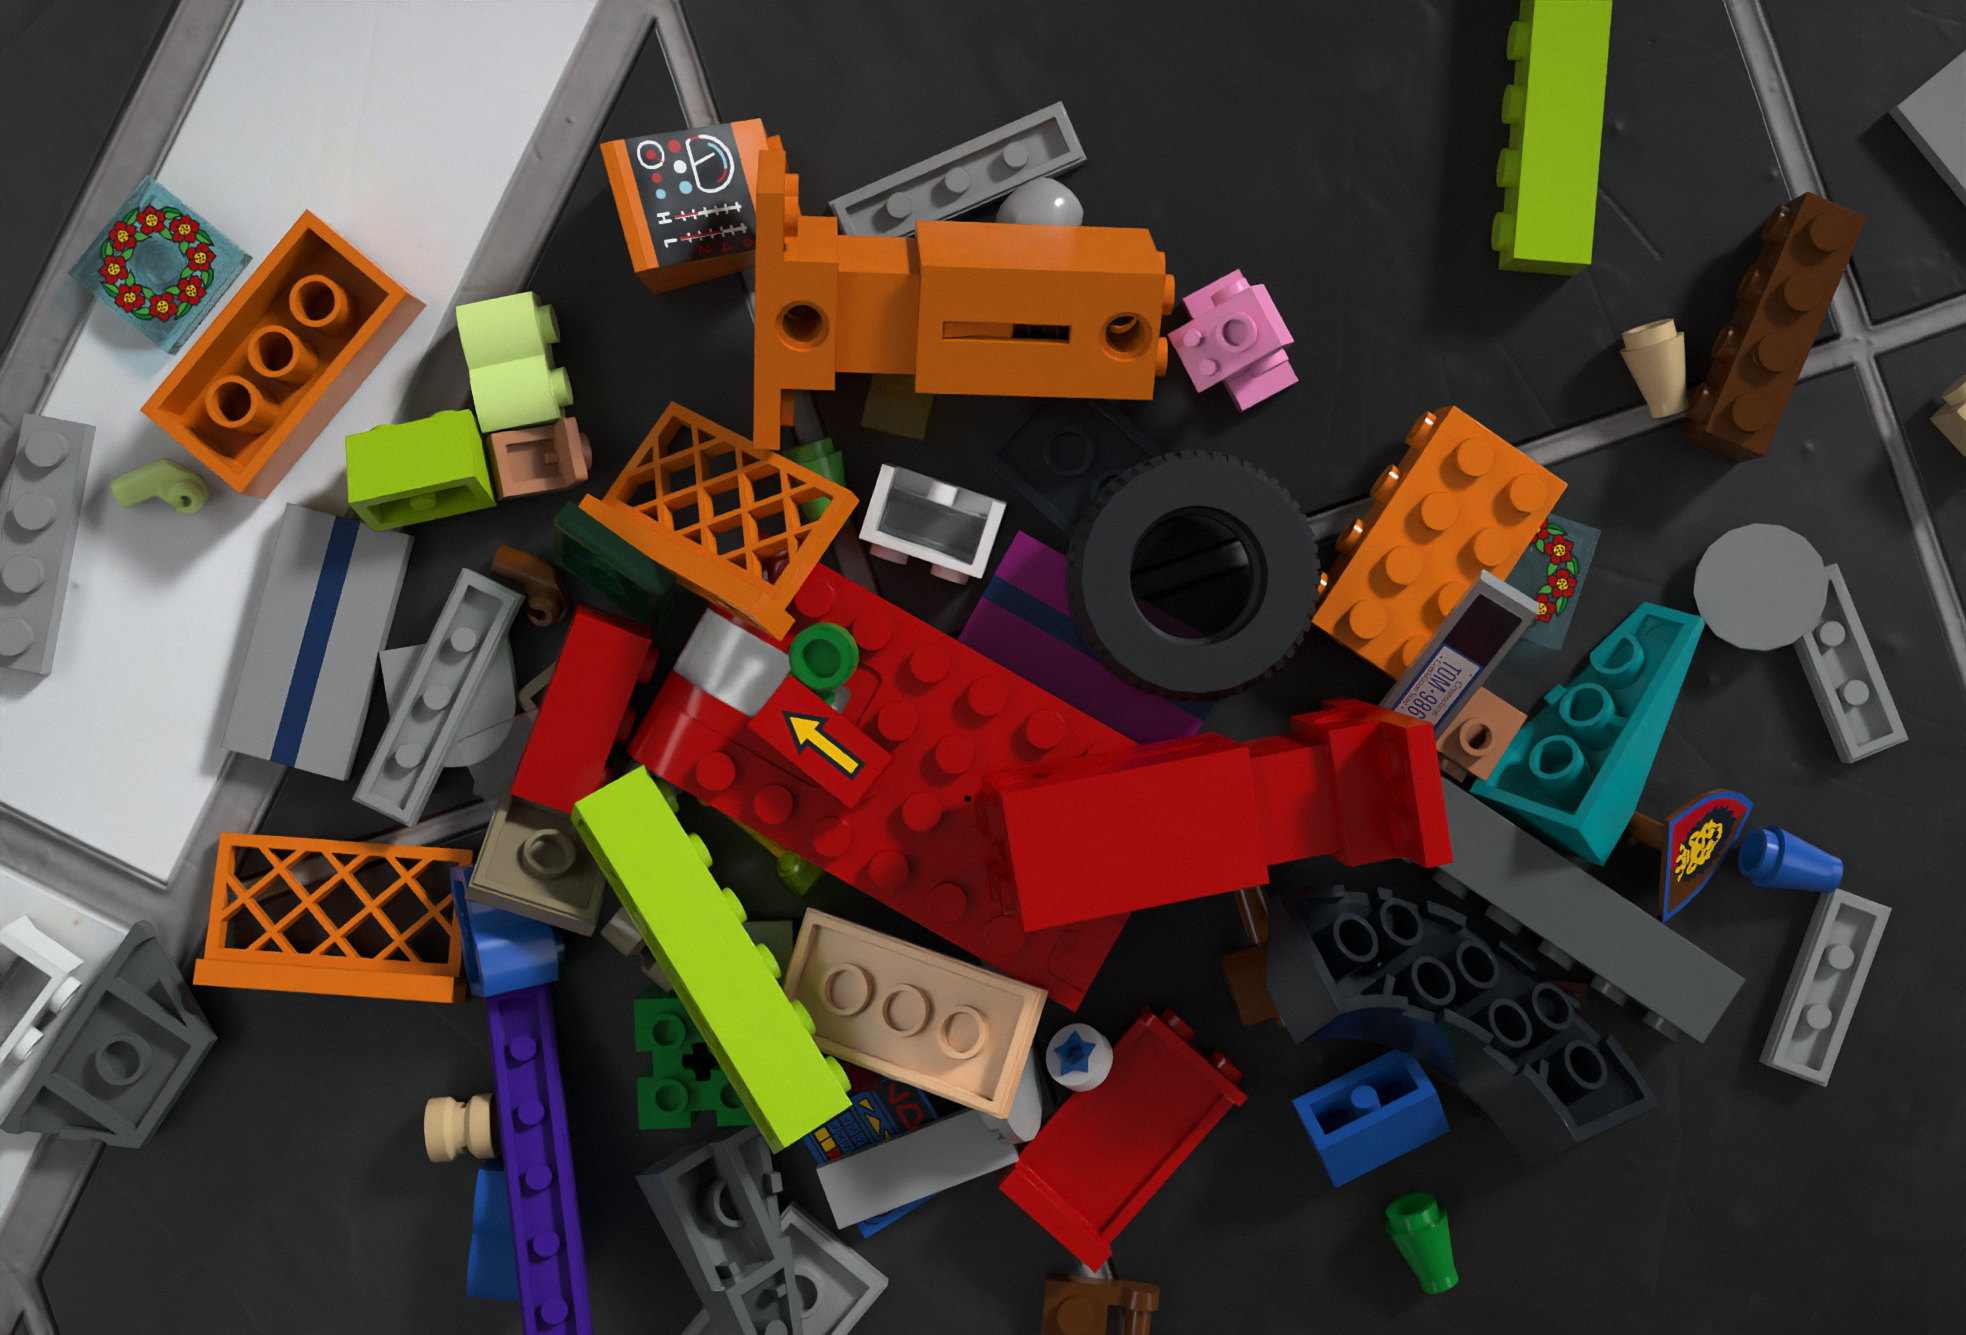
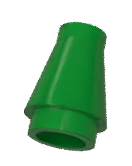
(1423, 1237)

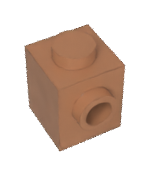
(1478, 737)

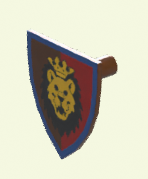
(1691, 843)

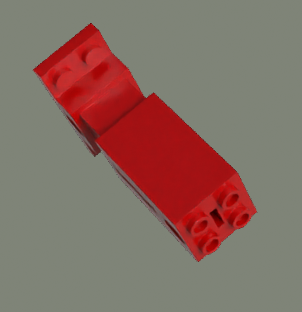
(1210, 814)

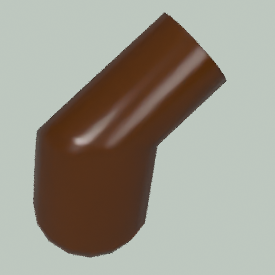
(540, 582)

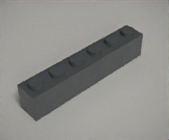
(1582, 921)

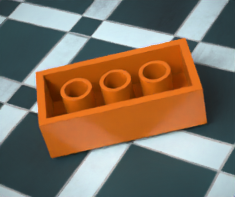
(283, 357)

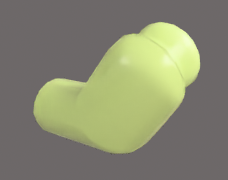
(165, 480)

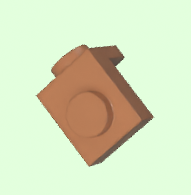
(539, 459)

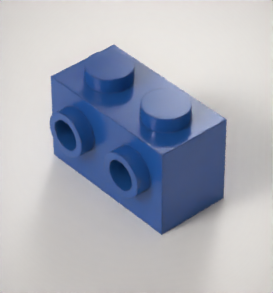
(1371, 1116)

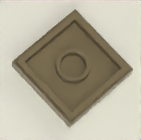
(538, 866)

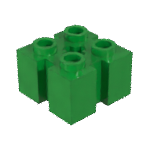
(677, 1084)

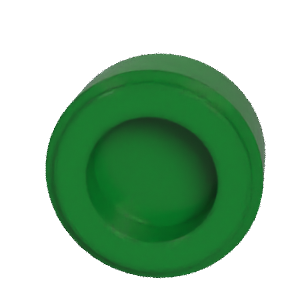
(823, 656)

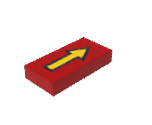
(821, 742)

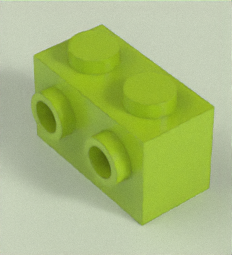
(419, 470)

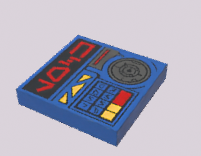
(869, 1120)

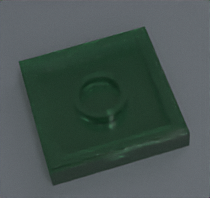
(613, 567)

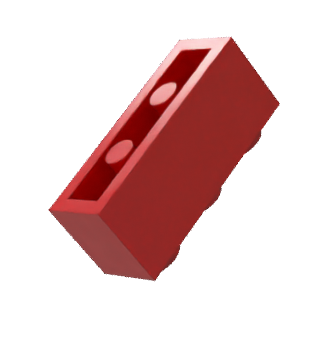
(585, 708)

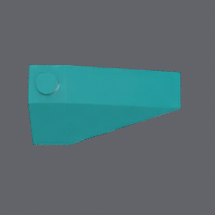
(1588, 752)

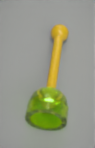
(794, 871)

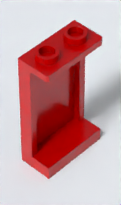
(1122, 1140)

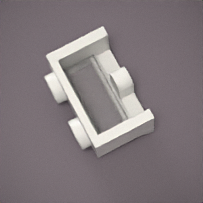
(931, 522)
(33, 980)

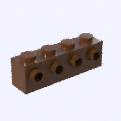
(1772, 327)

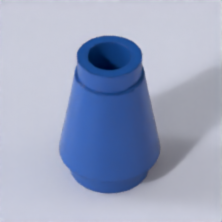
(1787, 862)

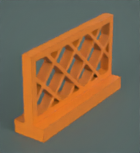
(700, 567)
(320, 972)

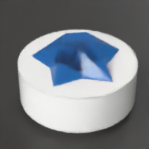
(1079, 1057)

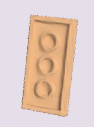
(914, 1011)

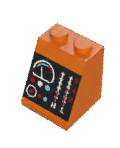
(689, 200)

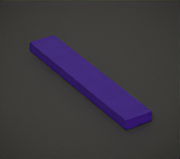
(538, 1163)

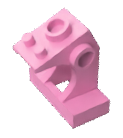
(1235, 340)

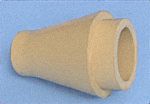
(1658, 366)

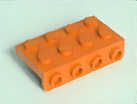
(1436, 521)

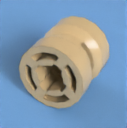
(456, 1127)

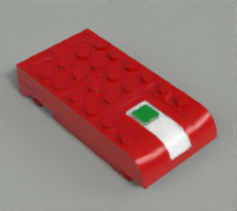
(916, 832)

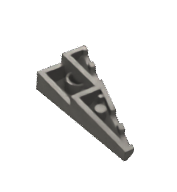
(727, 1230)

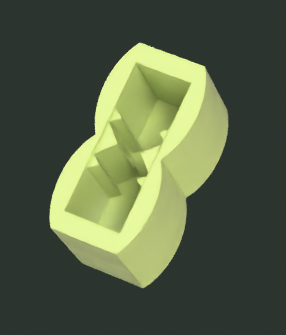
(513, 362)

